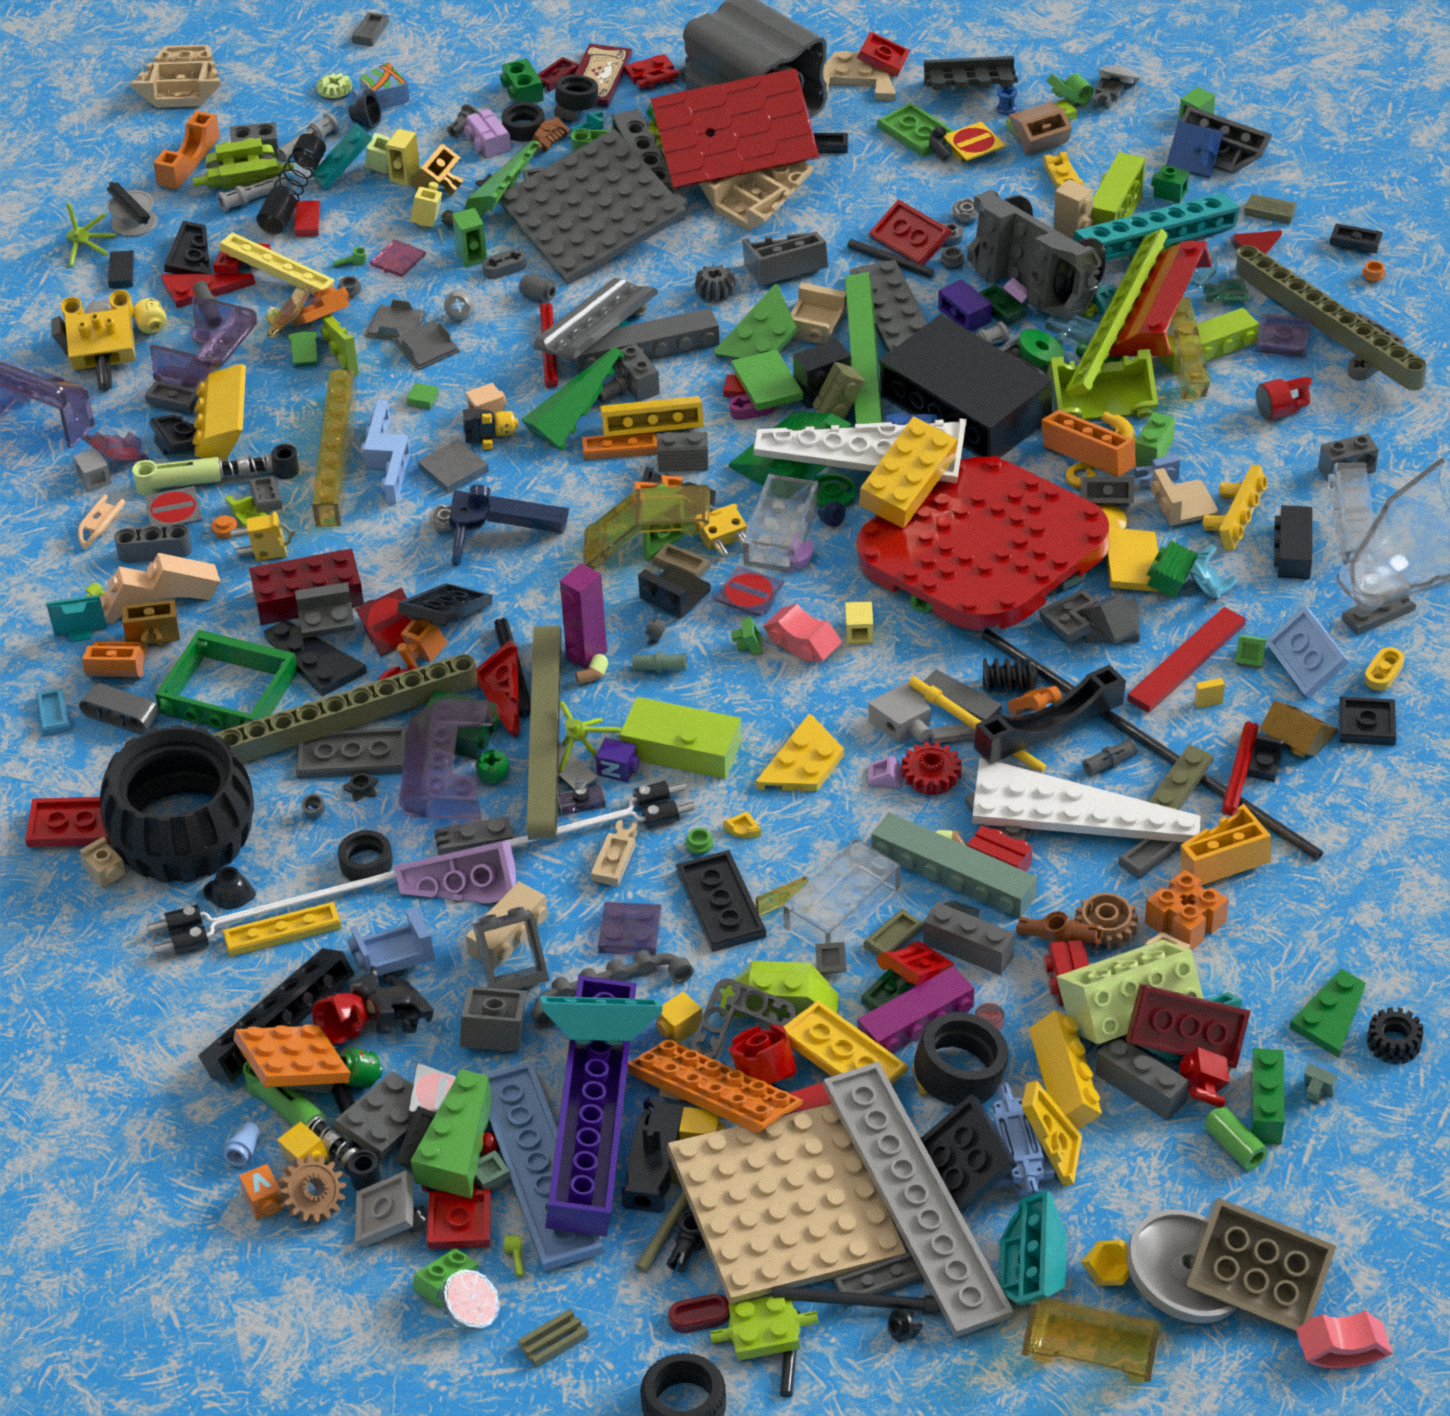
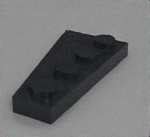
(316, 660)

